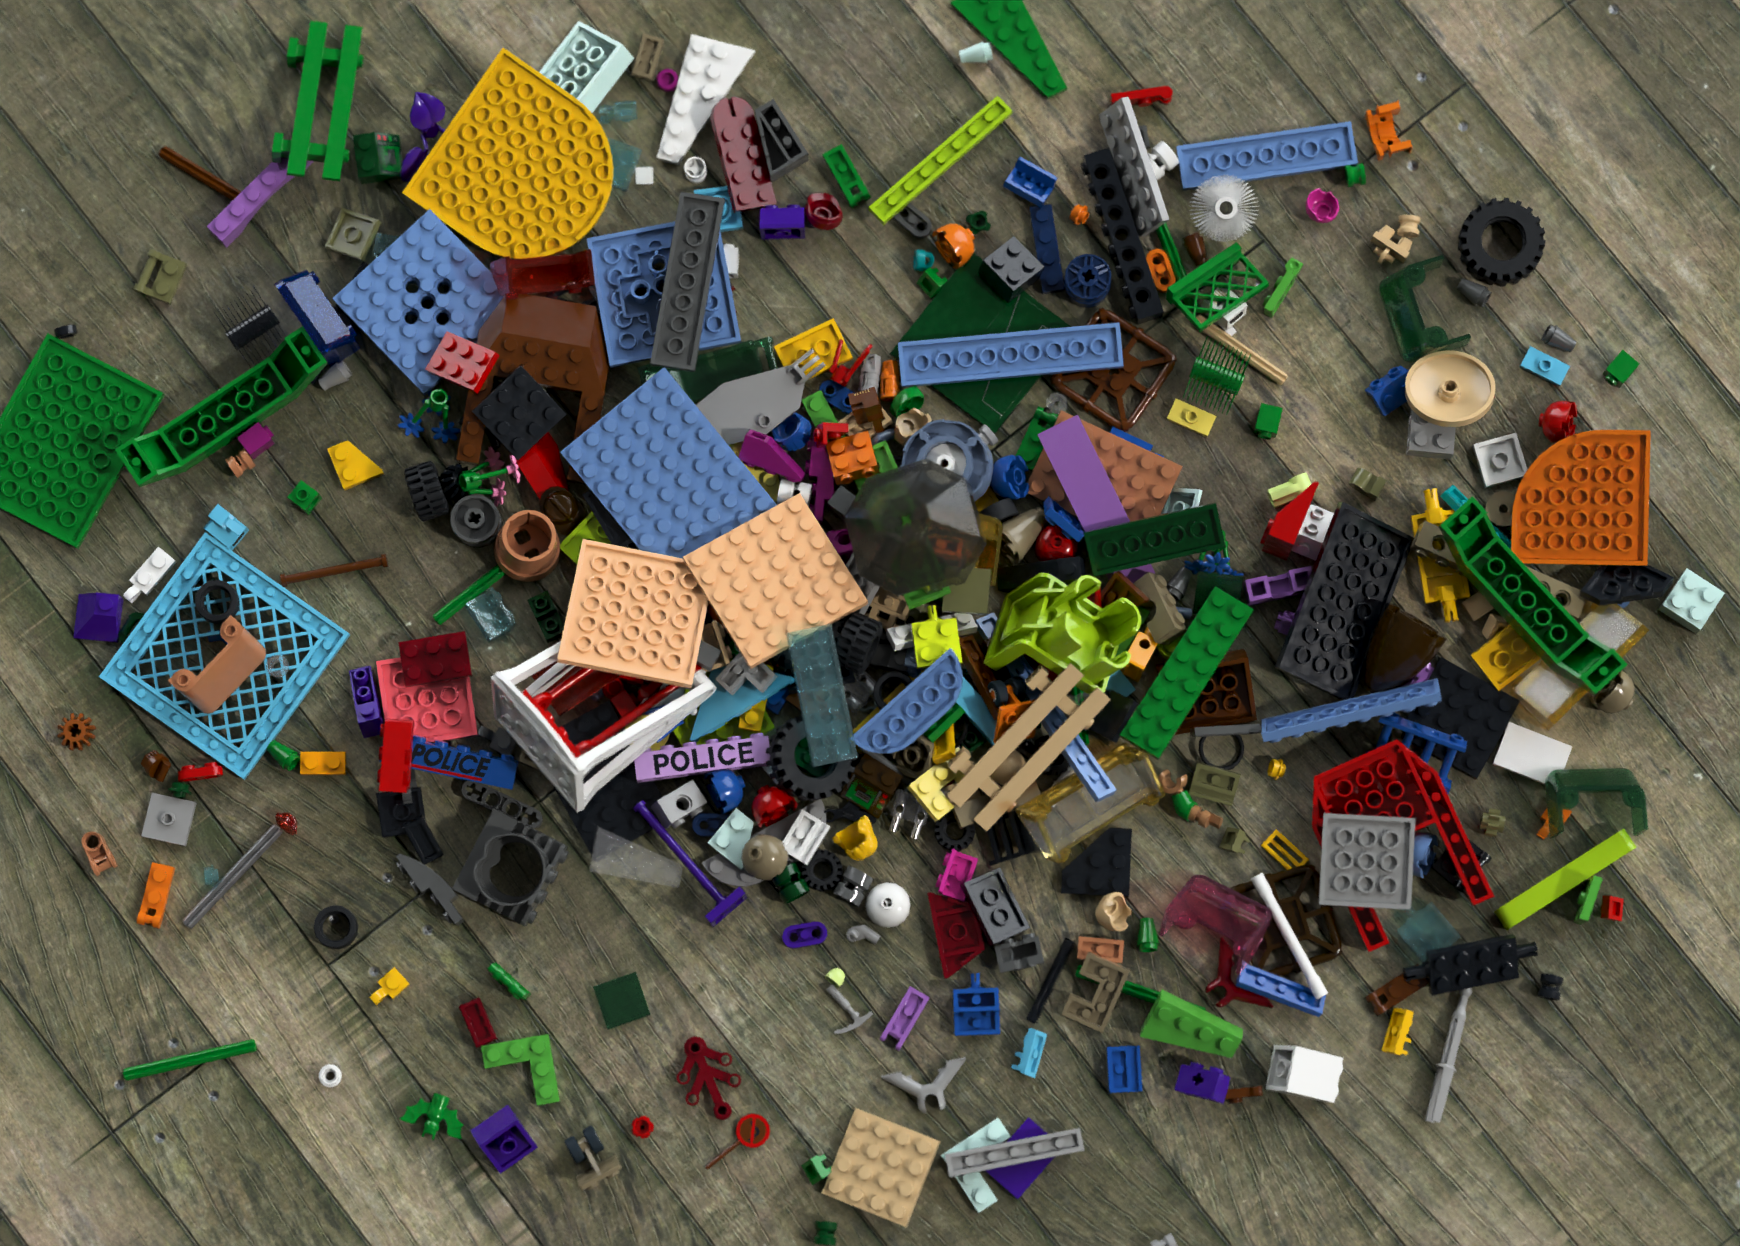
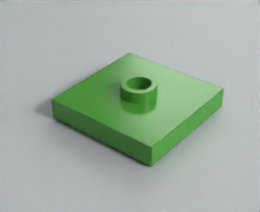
(1587, 899)

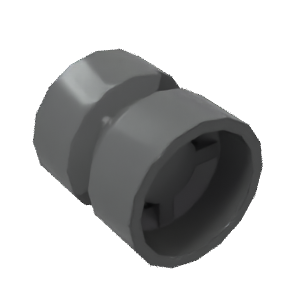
(857, 879)

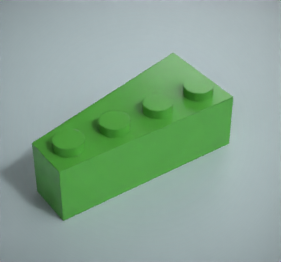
(1189, 1026)

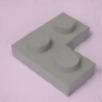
(739, 672)

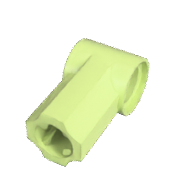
(1288, 491)

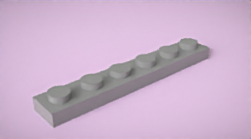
(1014, 1152)

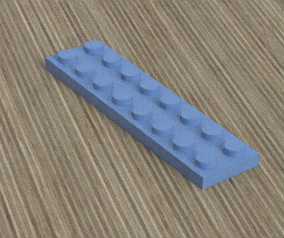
(1268, 155)
(1350, 710)

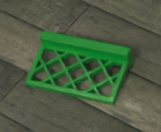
(1201, 277)

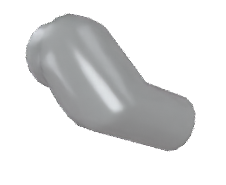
(862, 932)

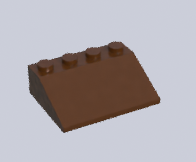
(1227, 696)

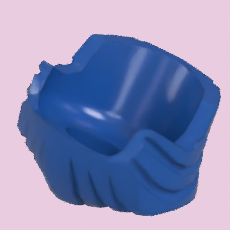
(793, 432)

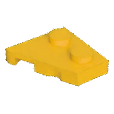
(352, 465)

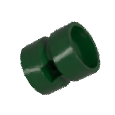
(790, 884)

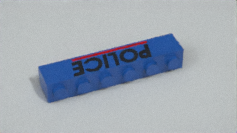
(463, 763)

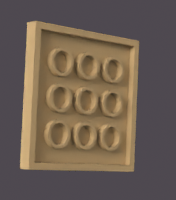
(881, 1167)

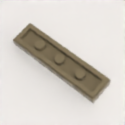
(965, 814)

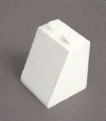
(1304, 1073)

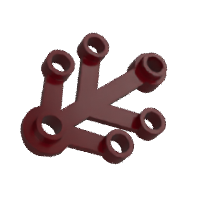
(706, 1074)

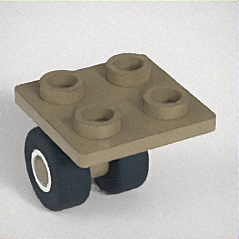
(605, 1169)

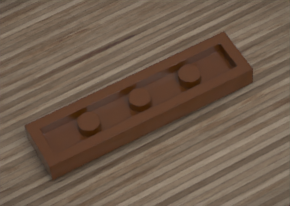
(979, 672)

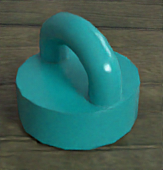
(919, 260)

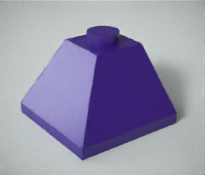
(98, 617)

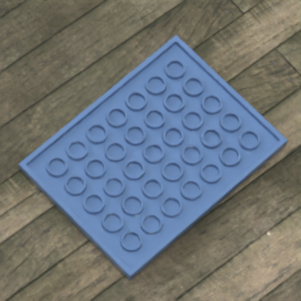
(666, 471)

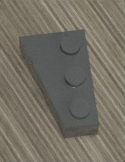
(779, 141)

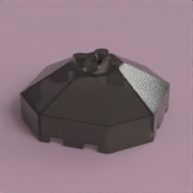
(932, 549)

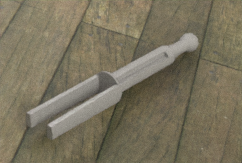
(1446, 1066)

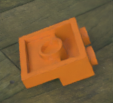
(852, 458)

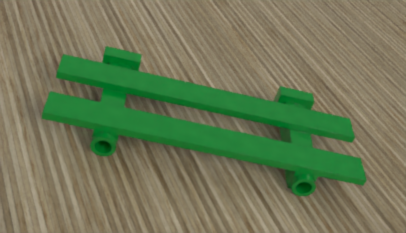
(314, 55)

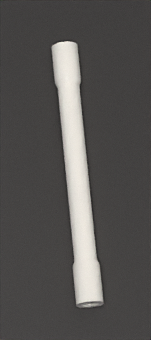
(1265, 892)

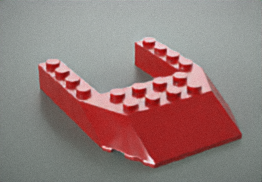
(1396, 784)

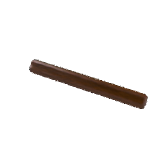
(199, 173)

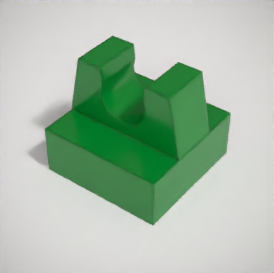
(931, 282)
(815, 1169)

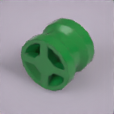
(1355, 175)

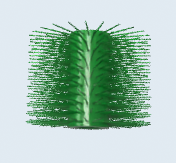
(1217, 376)

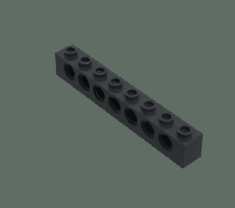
(1103, 161)

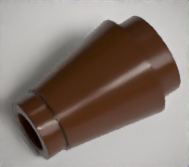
(1195, 247)

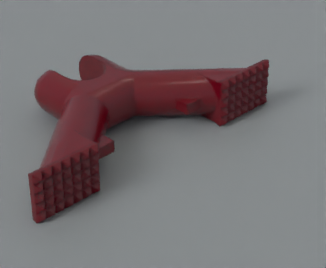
(1224, 980)

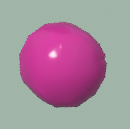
(1321, 206)

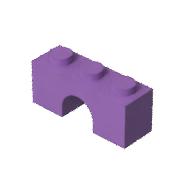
(1268, 589)

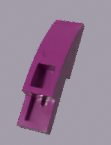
(821, 471)

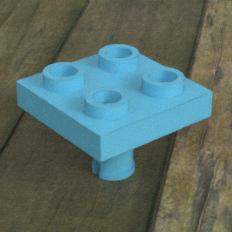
(730, 220)

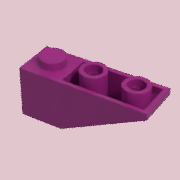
(766, 453)

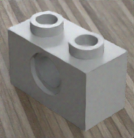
(688, 796)

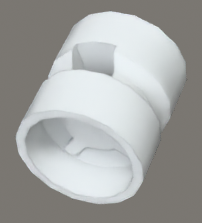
(1164, 157)
(788, 488)

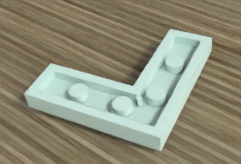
(974, 1183)

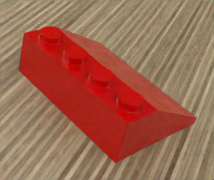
(1284, 529)

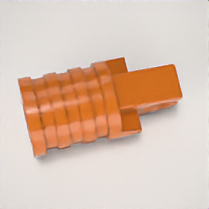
(889, 380)

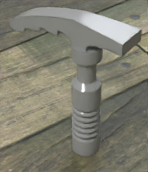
(843, 1002)

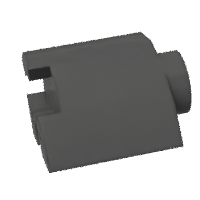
(1019, 954)

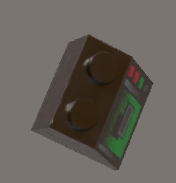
(871, 786)

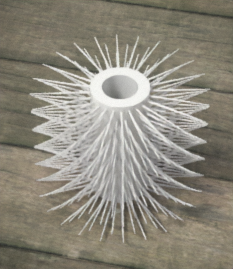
(1231, 197)

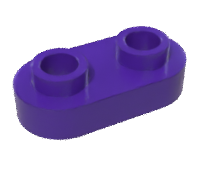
(804, 934)

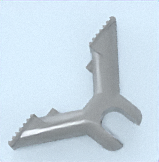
(935, 1088)

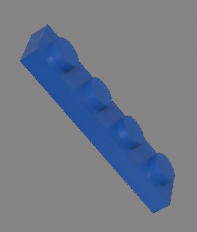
(1280, 990)

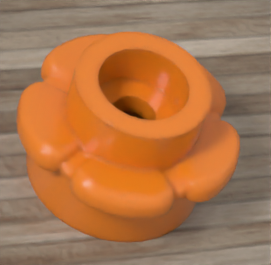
(1079, 214)

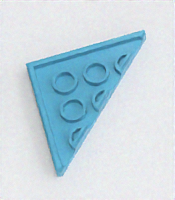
(723, 706)

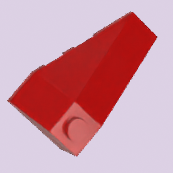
(543, 466)

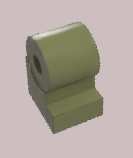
(1367, 483)

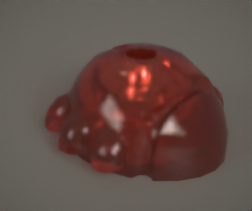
(287, 822)

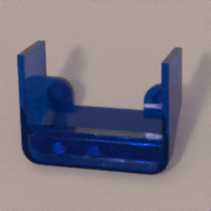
(318, 316)

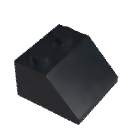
(1113, 716)

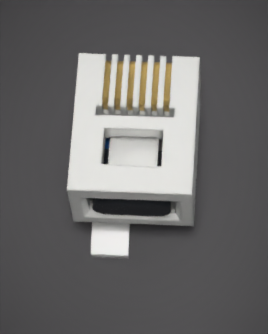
(1231, 318)

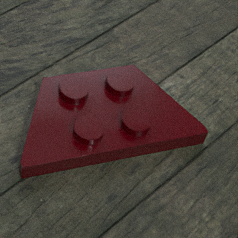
(956, 932)

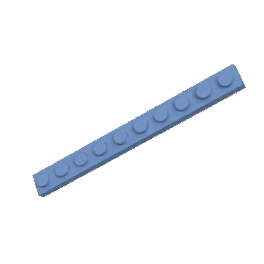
(1076, 752)

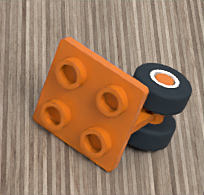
(1011, 703)

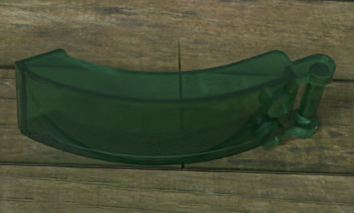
(718, 367)

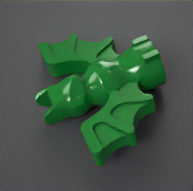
(436, 1112)

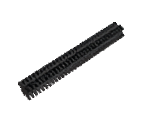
(1050, 981)

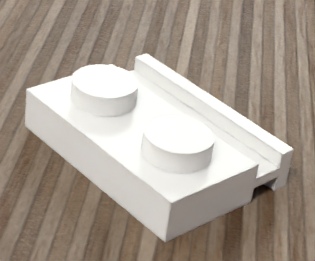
(805, 837)

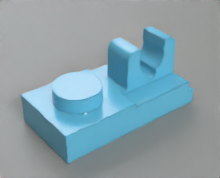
(1031, 1056)

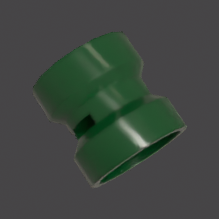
(825, 1233)

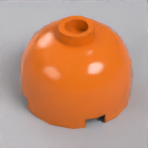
(955, 244)

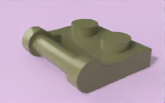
(166, 280)

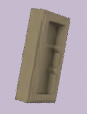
(647, 57)

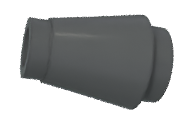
(1474, 292)
(1558, 338)
(1178, 583)

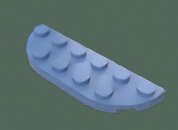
(914, 708)

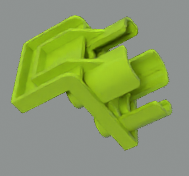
(1064, 627)

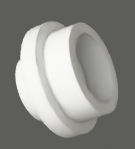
(323, 1076)

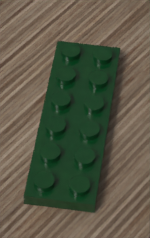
(1154, 539)

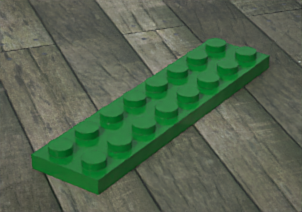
(1186, 673)

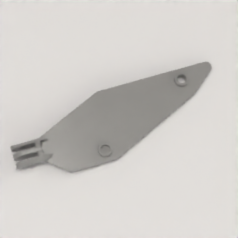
(757, 400)

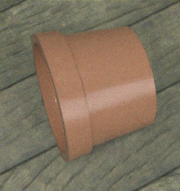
(544, 539)

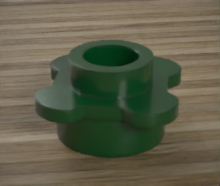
(978, 216)
(179, 790)

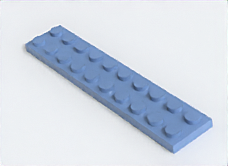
(1010, 355)

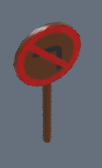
(751, 1132)

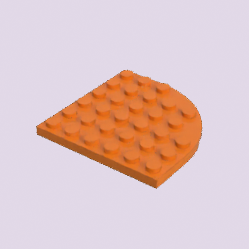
(1585, 501)

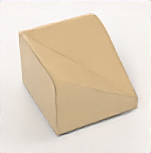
(1493, 626)

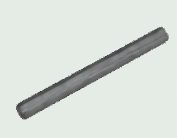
(232, 876)

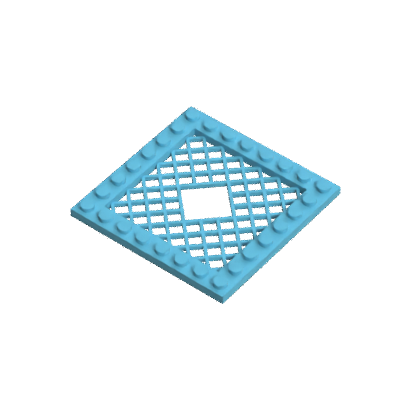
(207, 552)

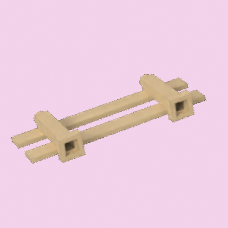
(978, 774)

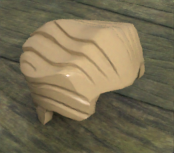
(909, 423)

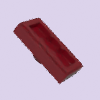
(478, 1022)

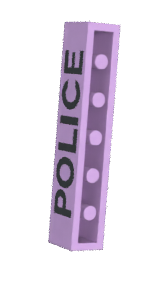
(700, 759)

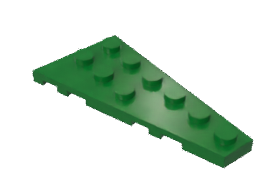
(1015, 36)

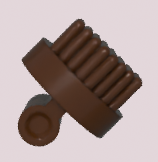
(156, 765)

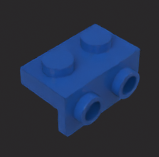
(1030, 182)
(1389, 391)

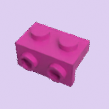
(958, 871)

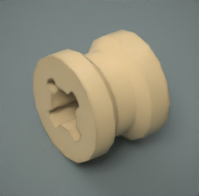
(1408, 226)

